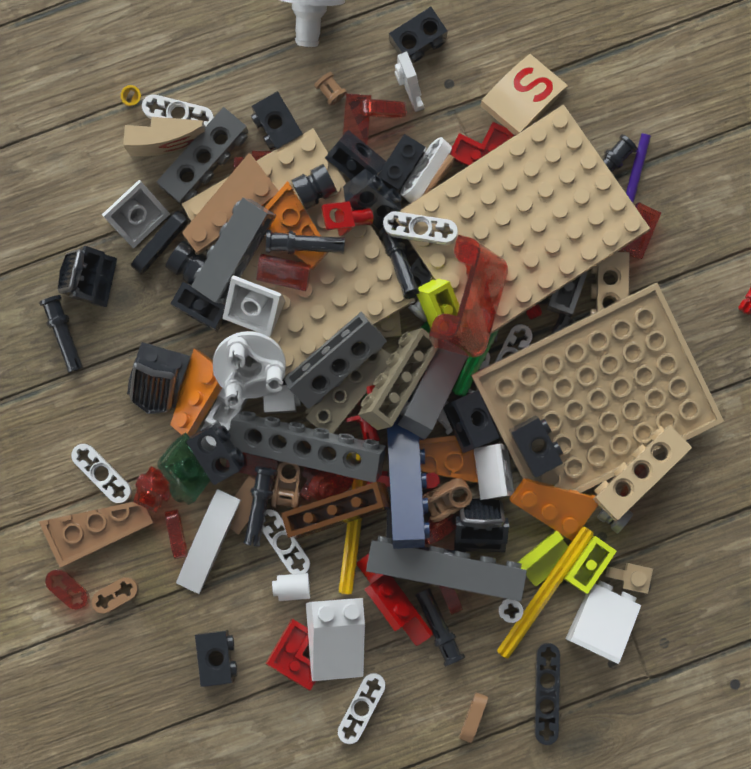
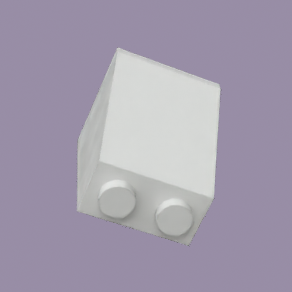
(604, 621)

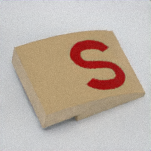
(523, 95)
(163, 136)

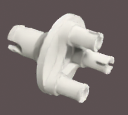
(308, 19)
(248, 375)

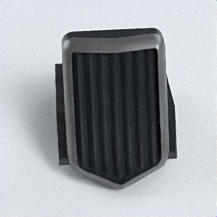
(87, 275)
(157, 378)
(481, 527)

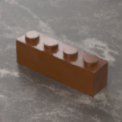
(336, 510)

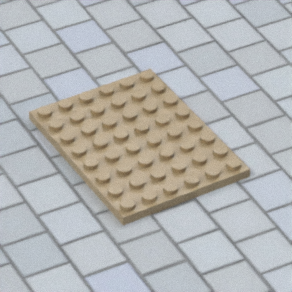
(539, 206)
(341, 282)
(601, 389)

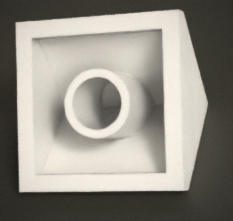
(136, 214)
(253, 306)
(494, 471)

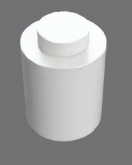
(292, 587)

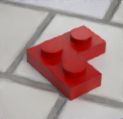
(469, 151)
(288, 656)

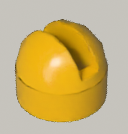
(135, 98)

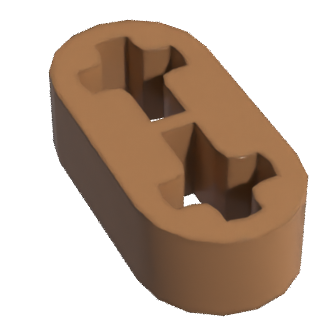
(111, 590)
(473, 717)

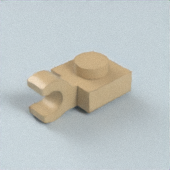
(633, 577)

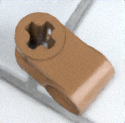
(287, 487)
(446, 501)

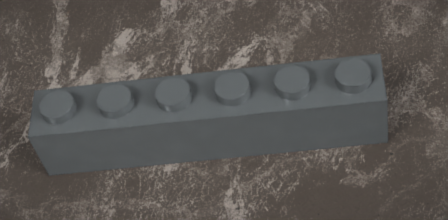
(447, 570)

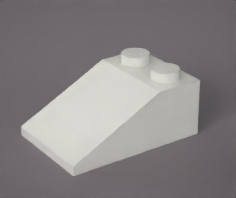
(336, 638)

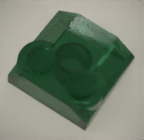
(183, 471)

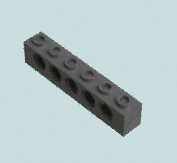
(294, 451)

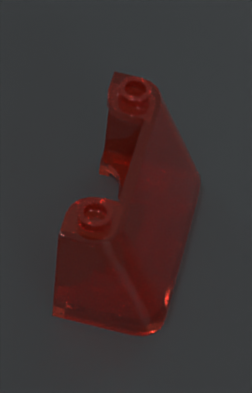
(471, 328)

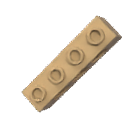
(619, 267)
(674, 447)

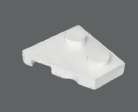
(406, 75)

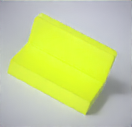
(543, 558)

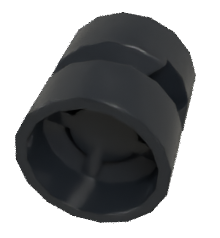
(314, 186)
(185, 261)

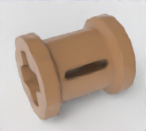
(337, 94)

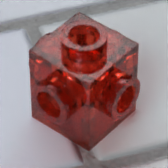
(152, 490)

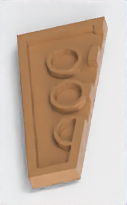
(247, 182)
(87, 532)

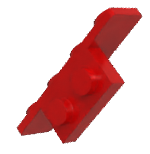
(395, 604)

